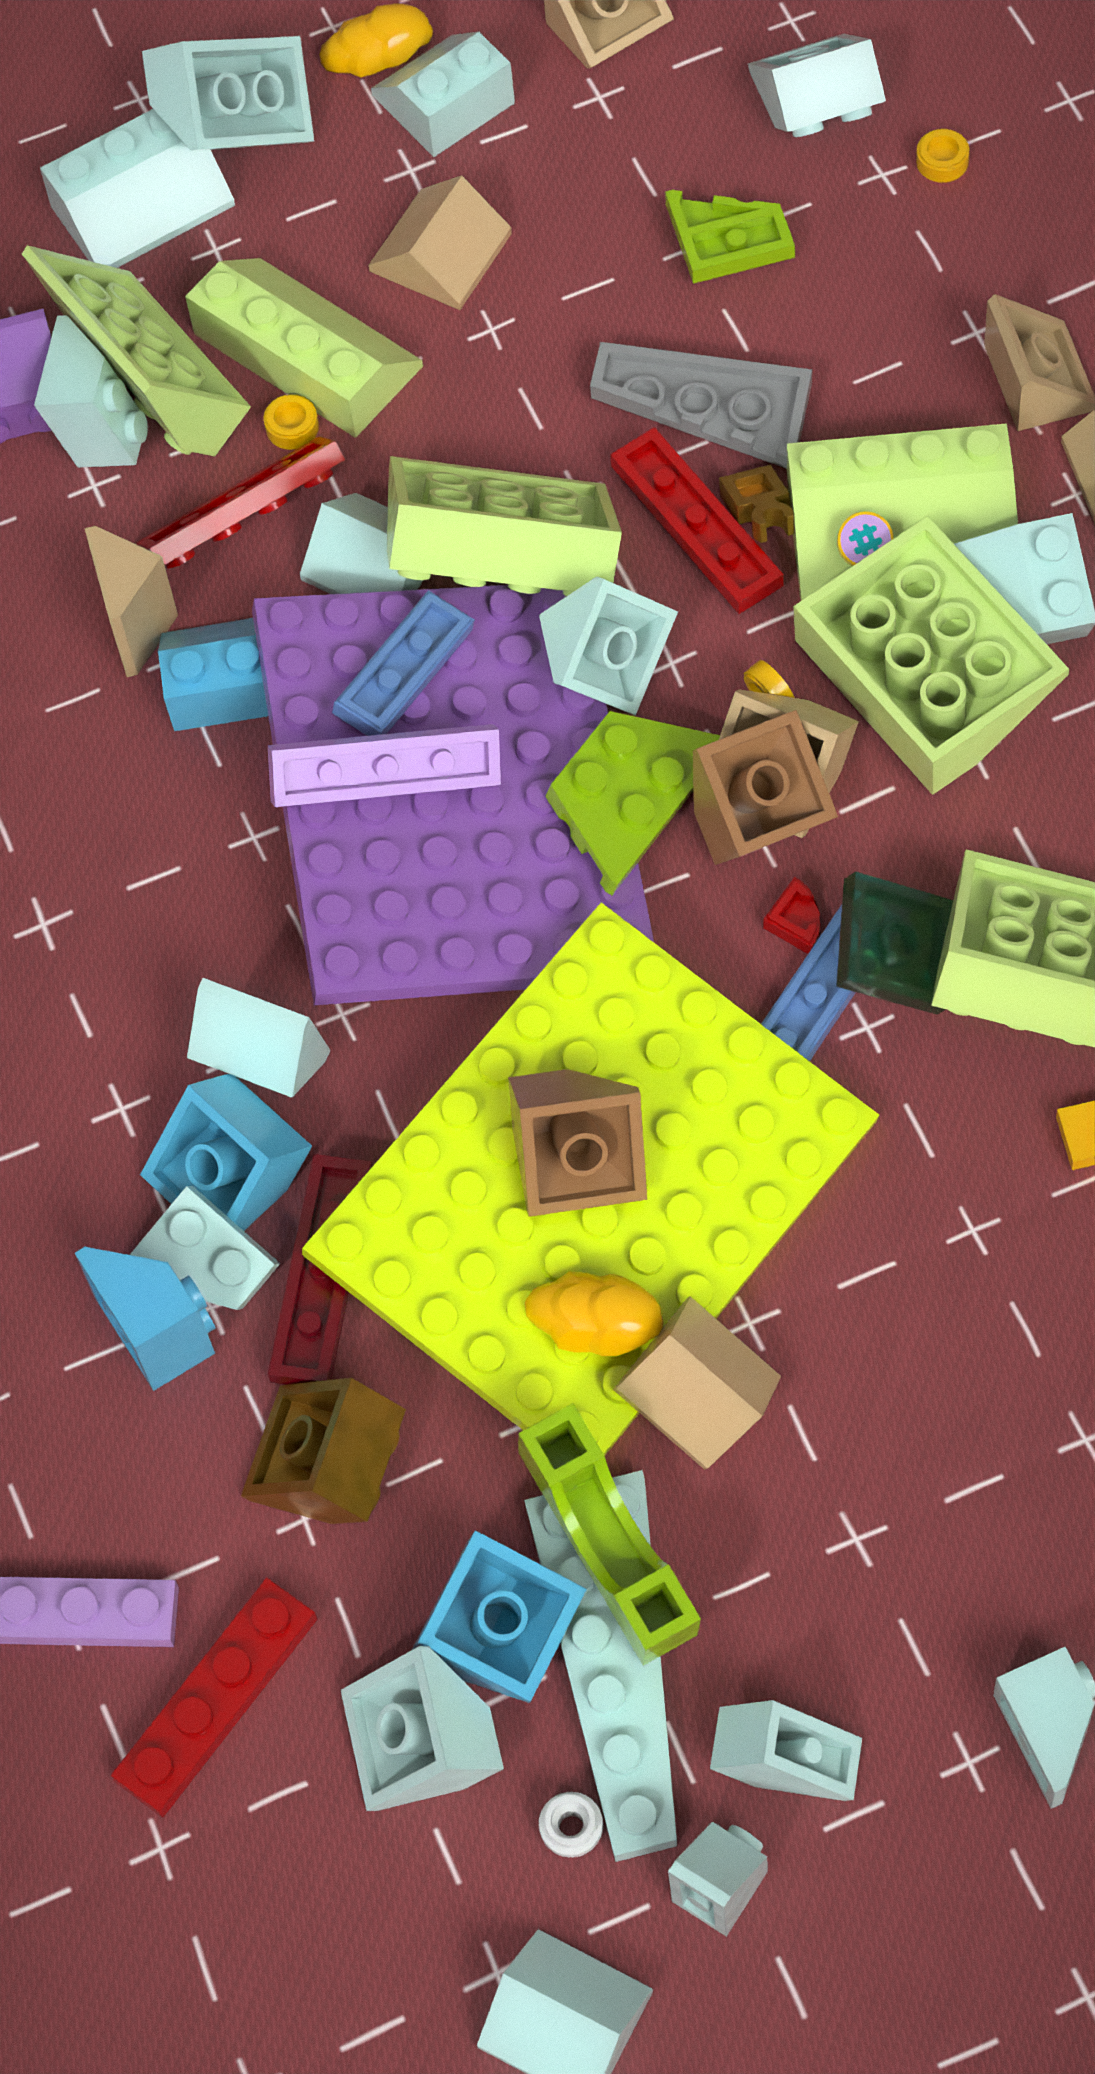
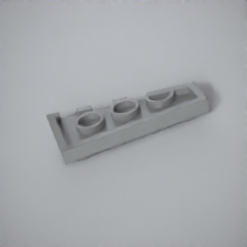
(716, 398)

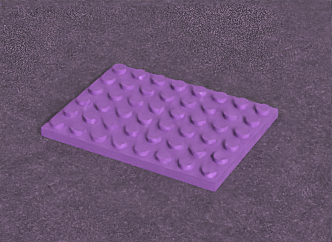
(439, 883)

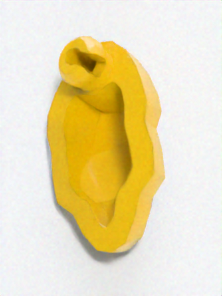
(376, 40)
(595, 1313)

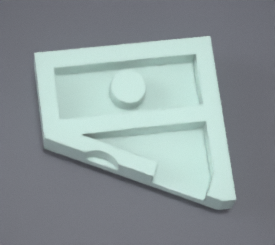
(208, 1248)

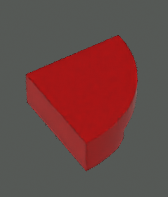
(795, 917)

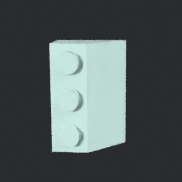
(231, 92)
(134, 190)

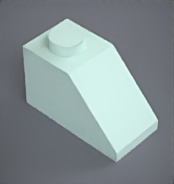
(1049, 1716)
(785, 1751)
(718, 1875)

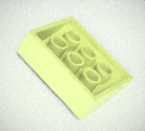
(144, 349)
(947, 474)
(499, 527)
(927, 653)
(1020, 949)

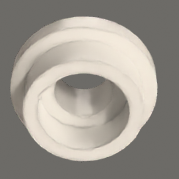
(564, 1806)

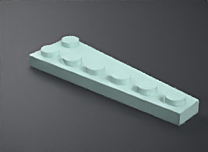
(614, 1693)

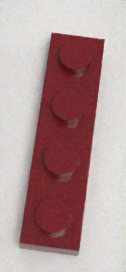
(312, 1300)

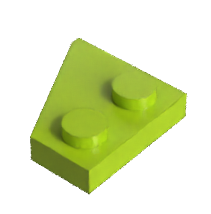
(728, 234)

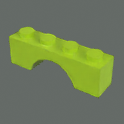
(617, 1556)

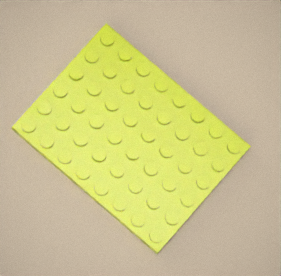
(732, 1154)

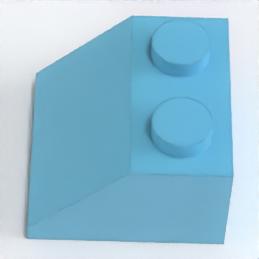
(212, 675)
(227, 1149)
(151, 1311)
(500, 1618)

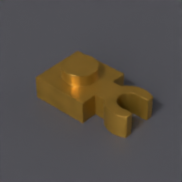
(758, 498)

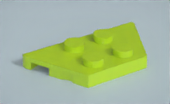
(625, 789)

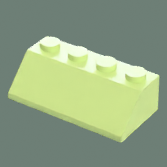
(299, 341)

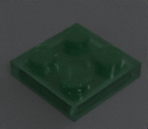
(891, 941)

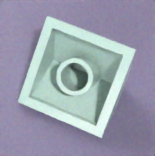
(351, 549)
(606, 642)
(254, 1039)
(561, 2011)

